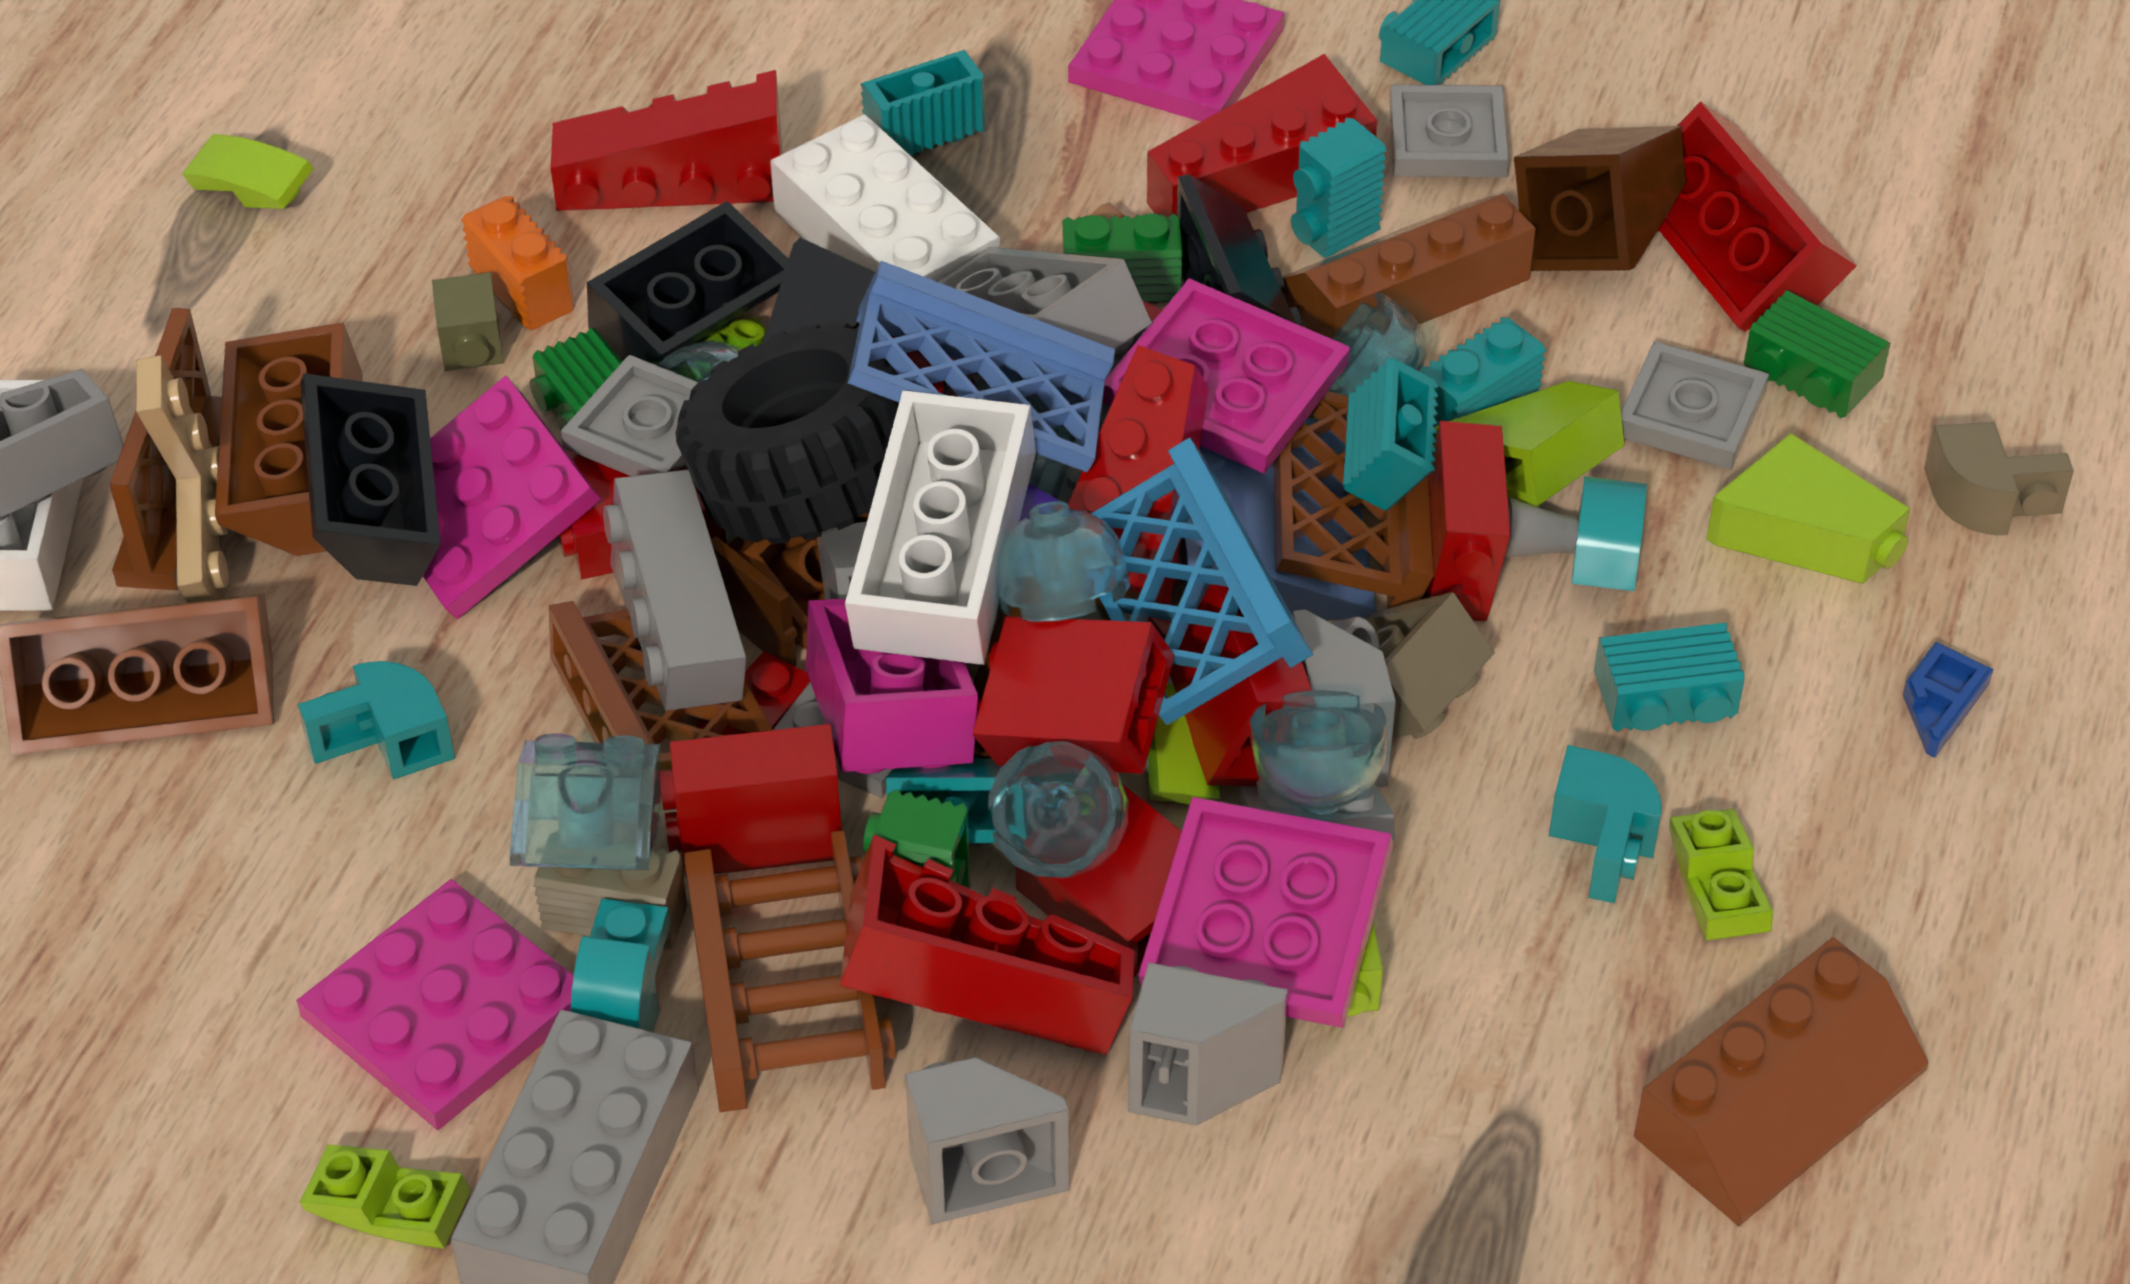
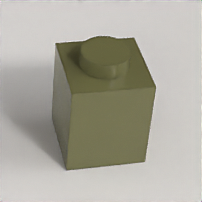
(467, 321)

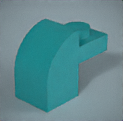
(1609, 533)
(385, 708)
(1608, 806)
(620, 964)

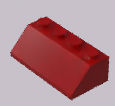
(1745, 225)

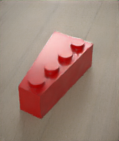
(1255, 143)
(672, 151)
(1152, 412)
(981, 955)

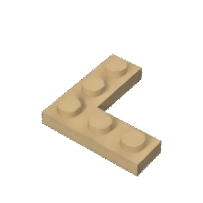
(186, 448)

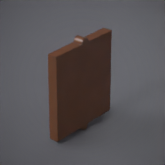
(758, 604)

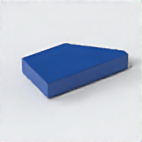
(1943, 693)

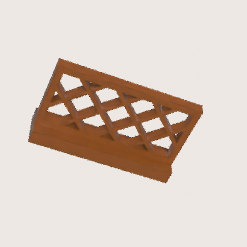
(142, 480)
(1403, 529)
(612, 701)

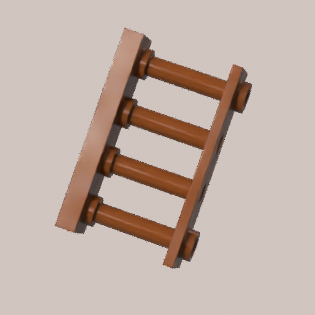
(732, 1003)

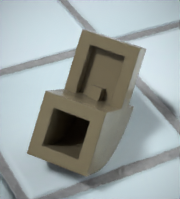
(1985, 487)

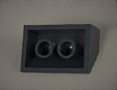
(1226, 250)
(684, 285)
(371, 477)

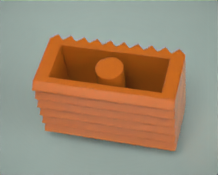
(523, 262)

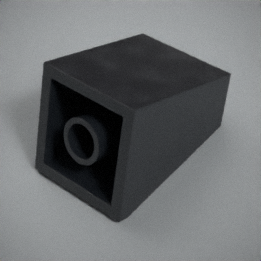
(818, 290)

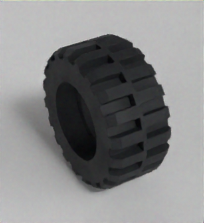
(785, 438)

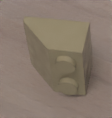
(1430, 659)

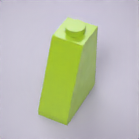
(1553, 436)
(1809, 515)

